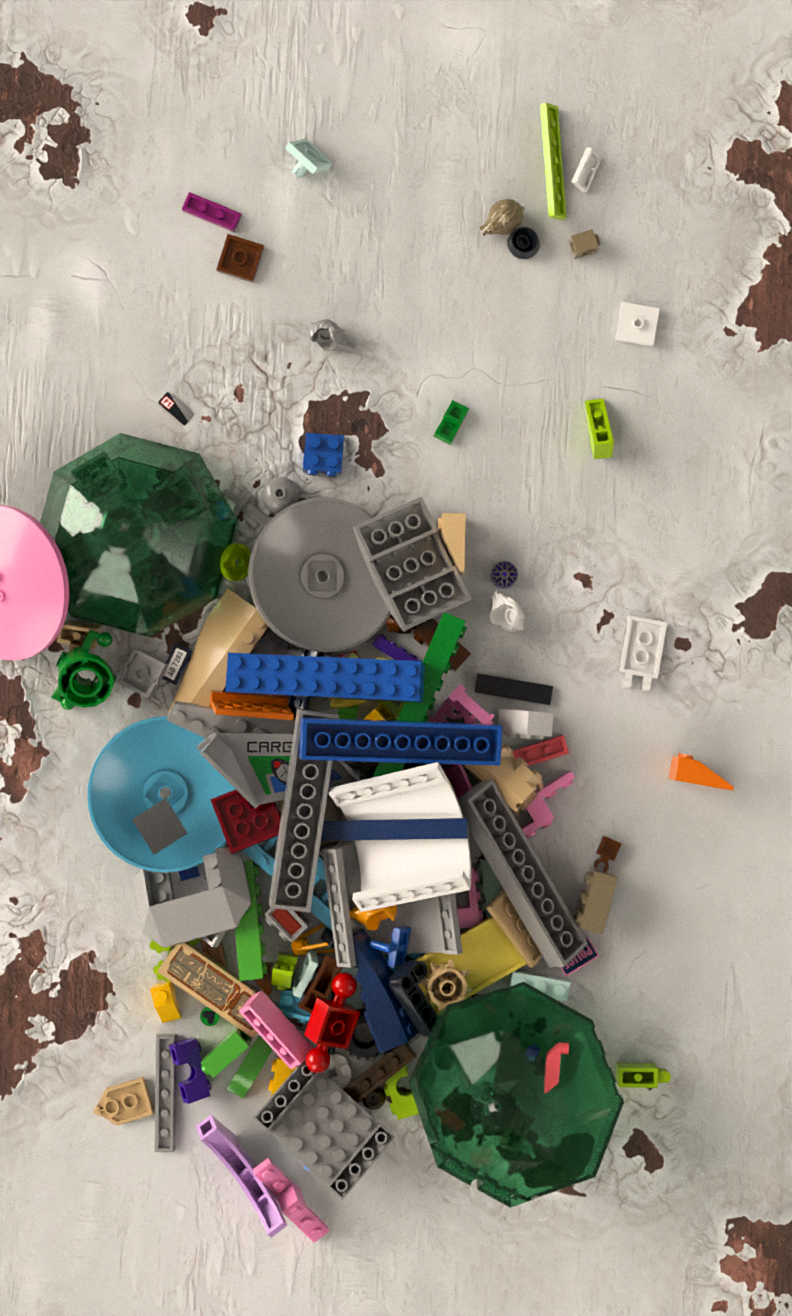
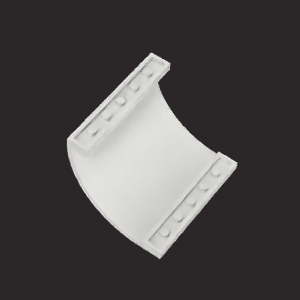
(413, 868)

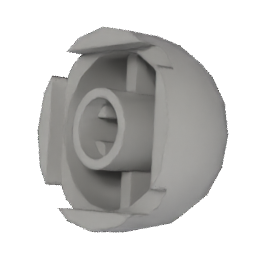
(271, 490)

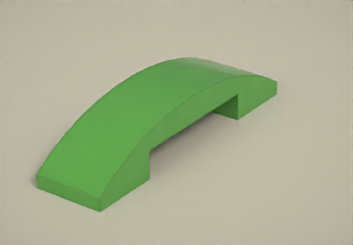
(250, 1067)

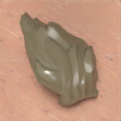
(503, 217)

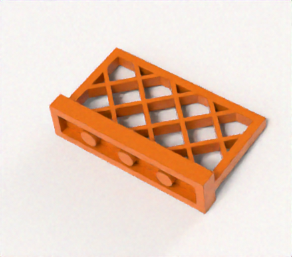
(250, 705)

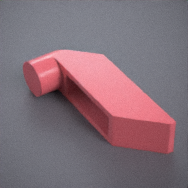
(552, 1065)

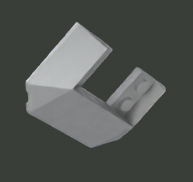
(197, 915)

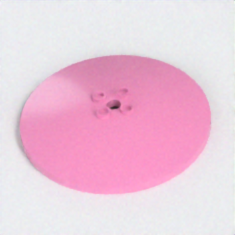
(31, 586)

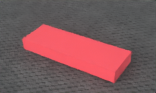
(542, 750)

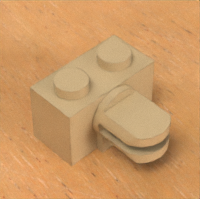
(74, 633)

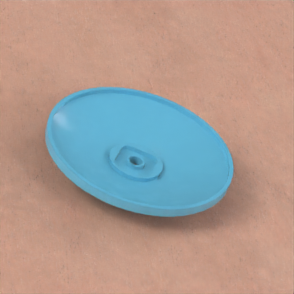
(129, 781)

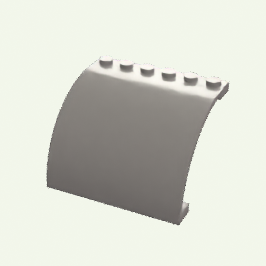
(431, 920)

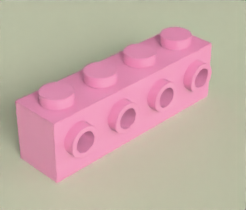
(276, 1029)

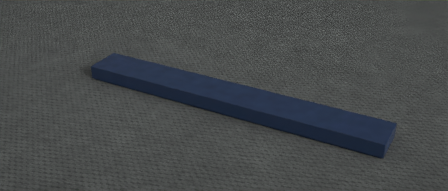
(395, 829)

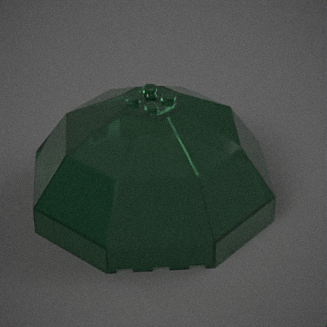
(534, 1137)

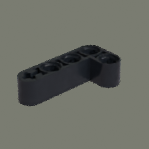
(406, 989)

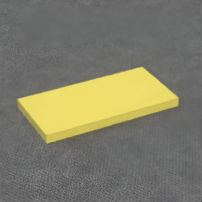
(485, 954)

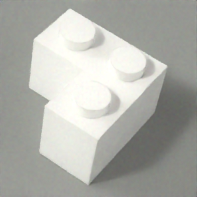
(525, 723)

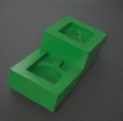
(451, 422)

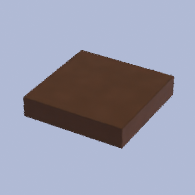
(240, 258)

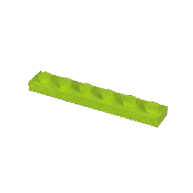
(553, 161)

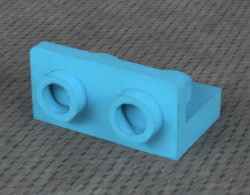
(289, 1006)

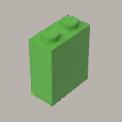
(225, 1052)

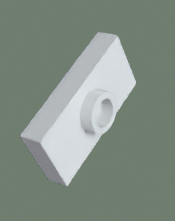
(586, 170)

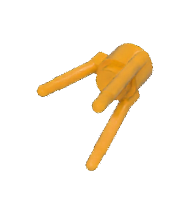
(302, 946)

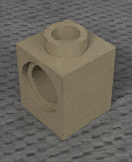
(584, 243)

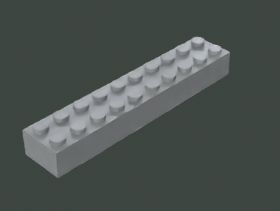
(300, 825)
(521, 874)

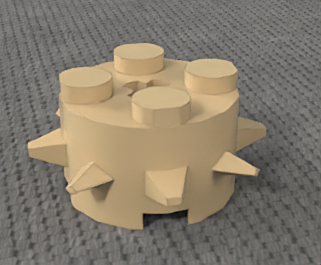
(447, 974)

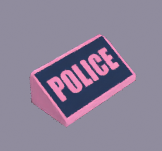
(585, 956)

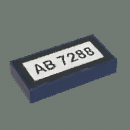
(176, 663)

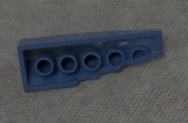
(383, 1012)

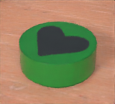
(209, 1017)

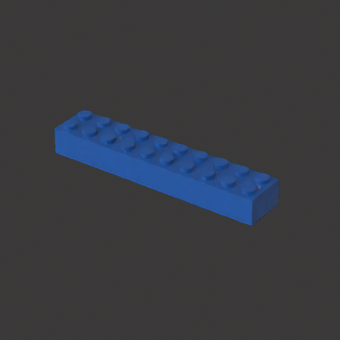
(325, 677)
(400, 741)

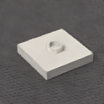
(637, 324)

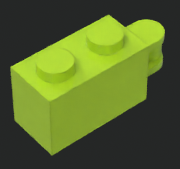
(640, 1075)

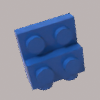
(323, 454)

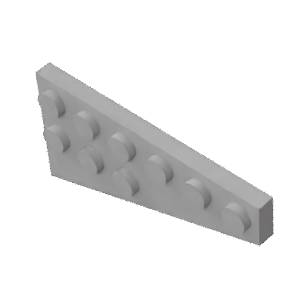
(204, 721)

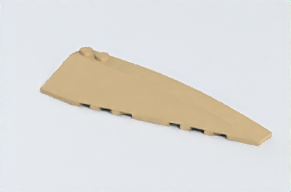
(229, 628)

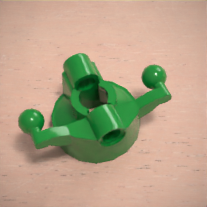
(78, 690)

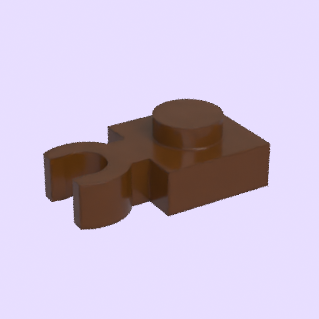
(607, 850)

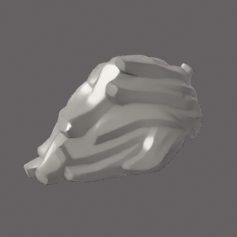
(329, 336)

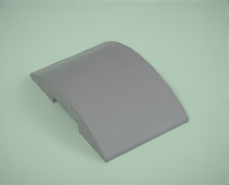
(410, 564)

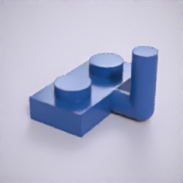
(398, 947)

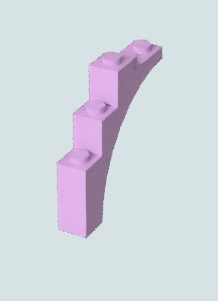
(240, 1164)

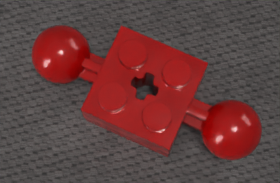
(331, 1023)

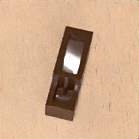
(320, 984)

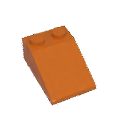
(693, 771)

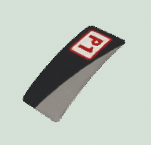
(176, 408)

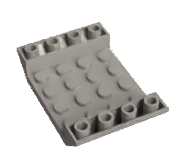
(324, 1128)

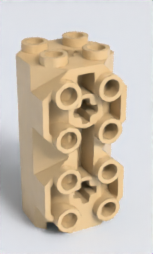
(512, 779)

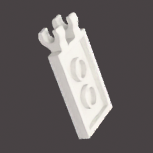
(642, 651)

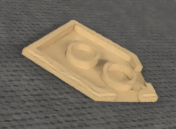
(125, 1102)

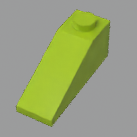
(599, 429)
(282, 975)

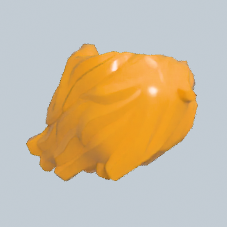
(372, 918)

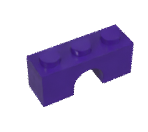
(196, 1085)

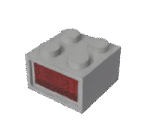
(288, 922)

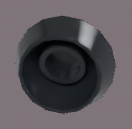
(523, 243)

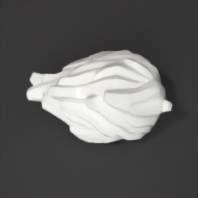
(506, 613)

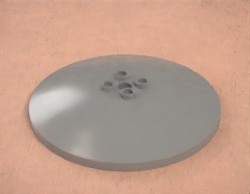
(285, 584)

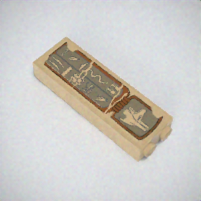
(209, 983)

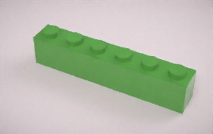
(249, 932)

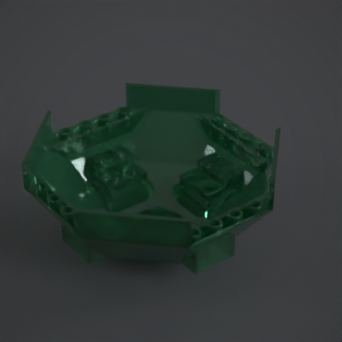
(173, 540)

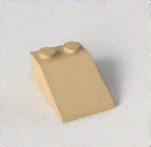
(453, 536)

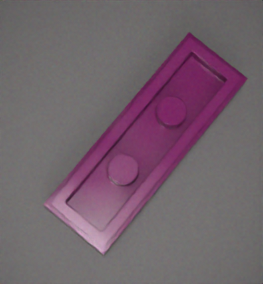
(211, 212)

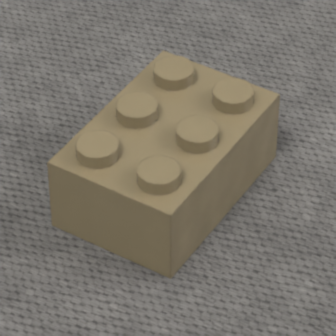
(595, 900)

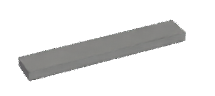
(165, 1094)

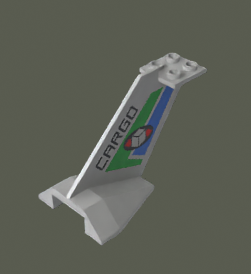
(260, 762)

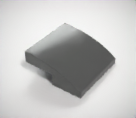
(159, 826)

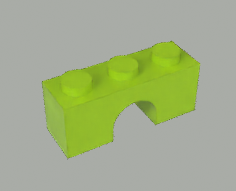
(402, 1103)

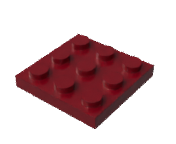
(243, 823)

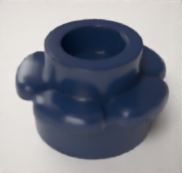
(532, 1052)

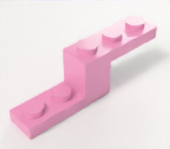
(538, 810)
(470, 914)
(291, 1200)

